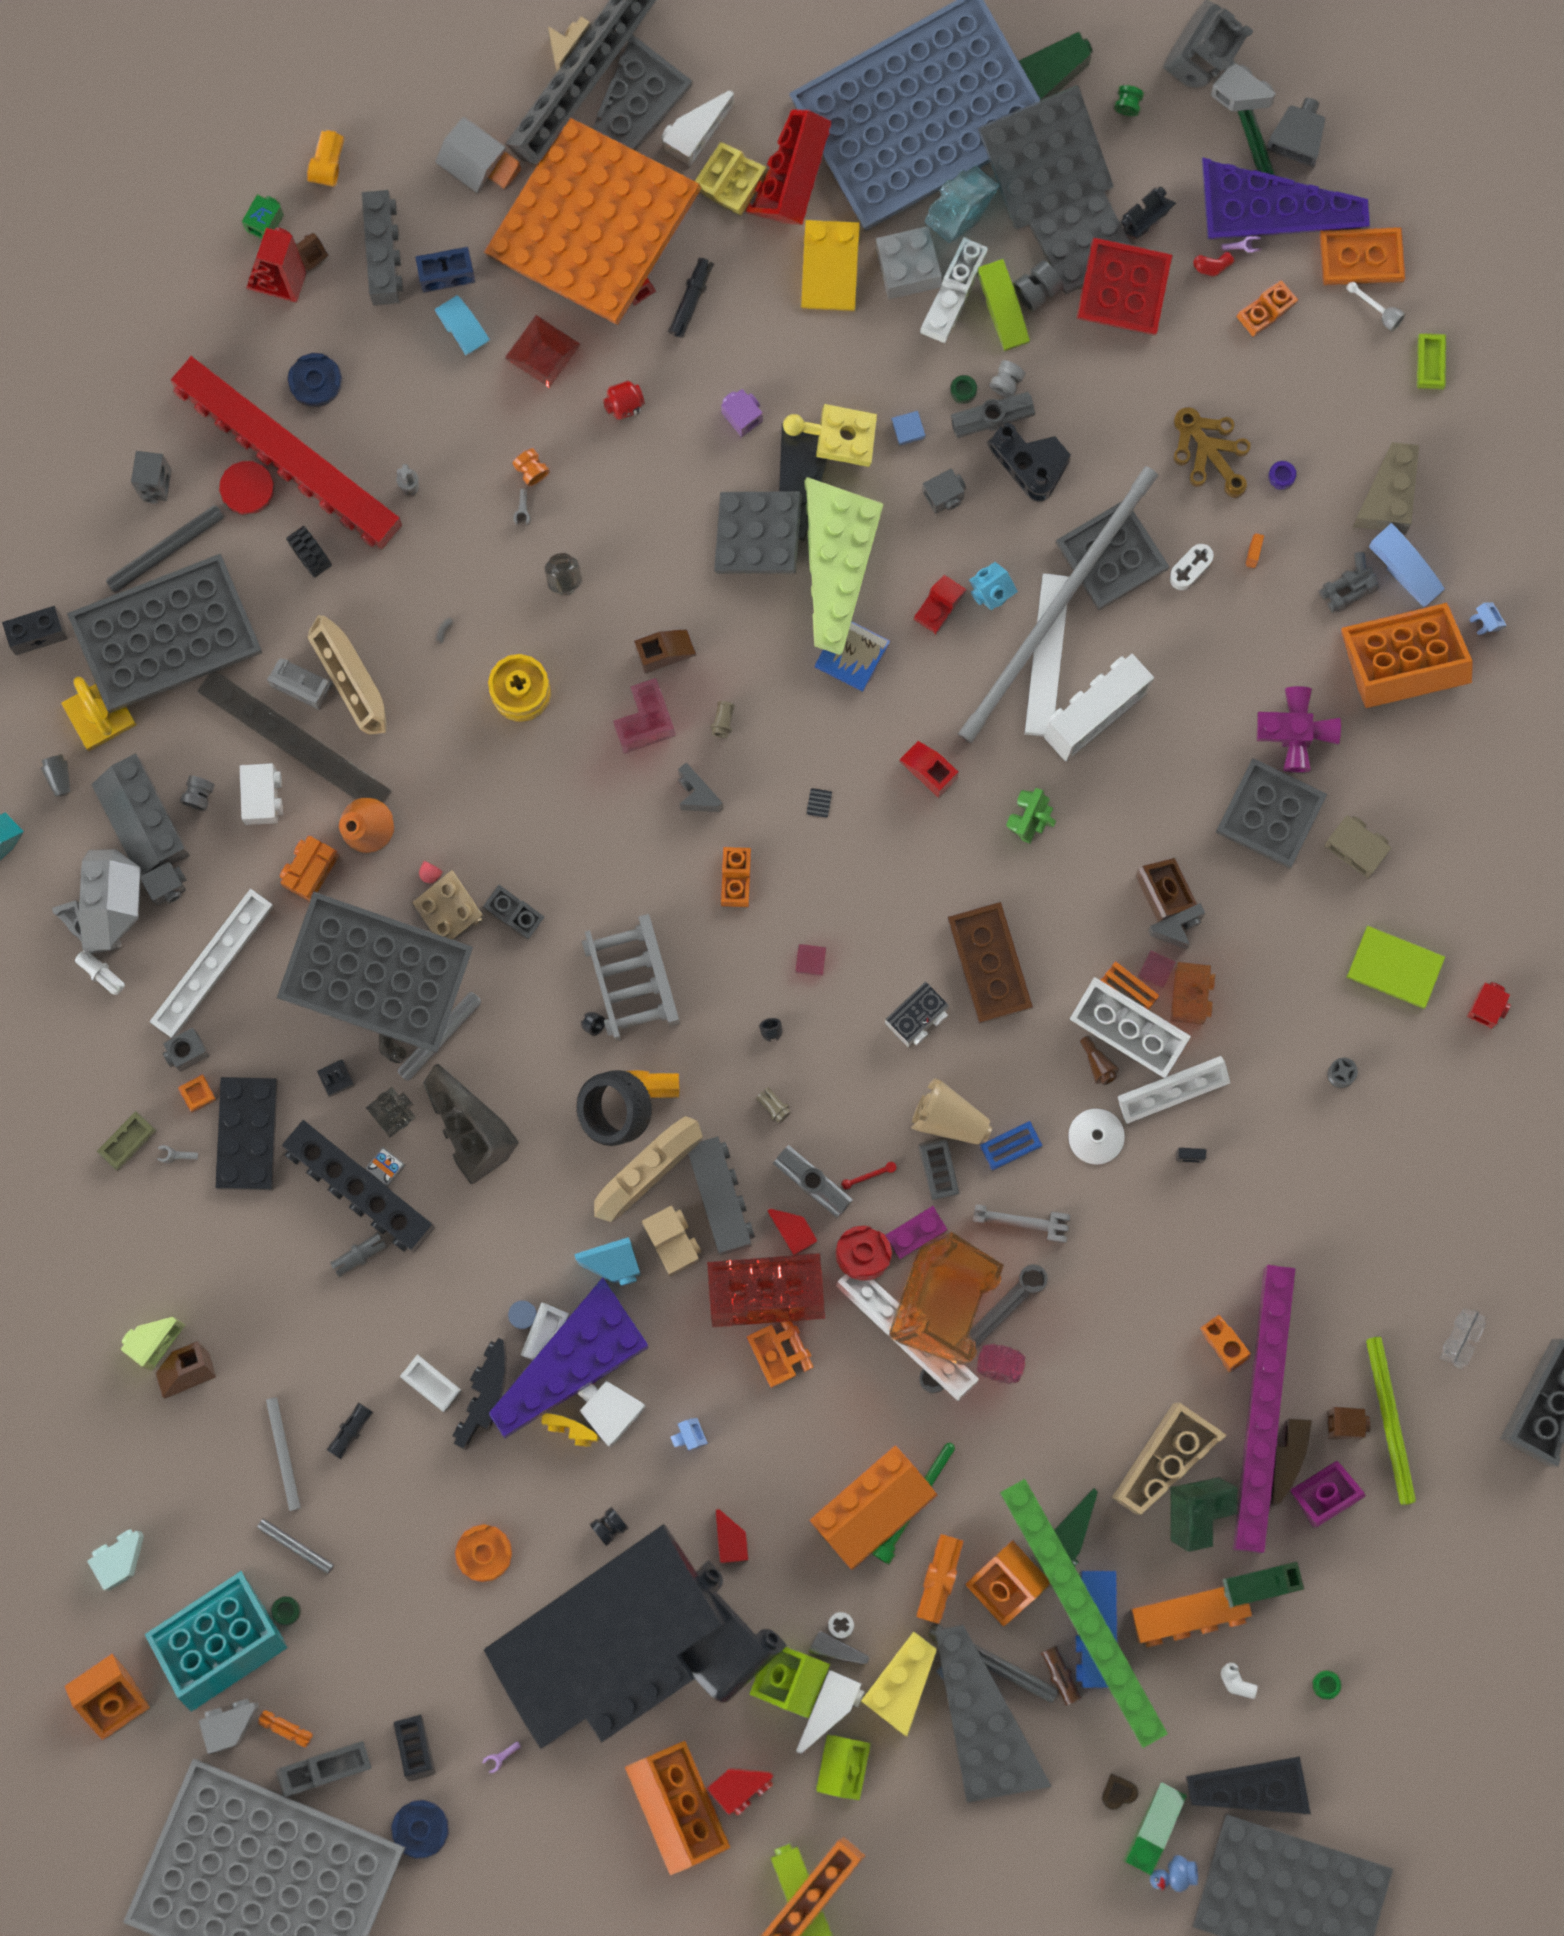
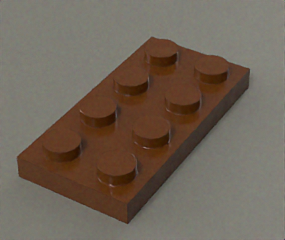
(990, 962)

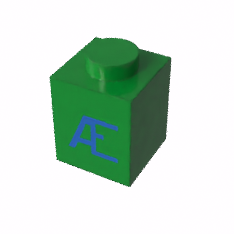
(261, 215)

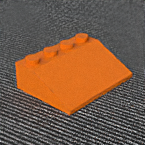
(1407, 655)

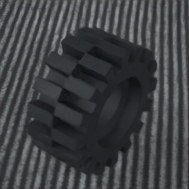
(309, 551)

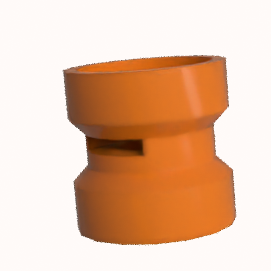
(530, 466)

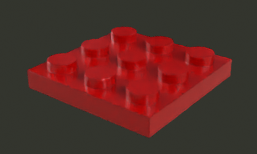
(1124, 286)

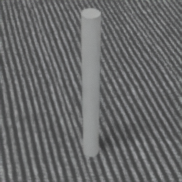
(283, 1454)

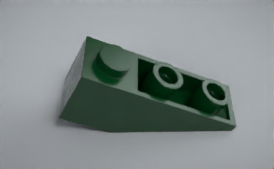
(1263, 1584)

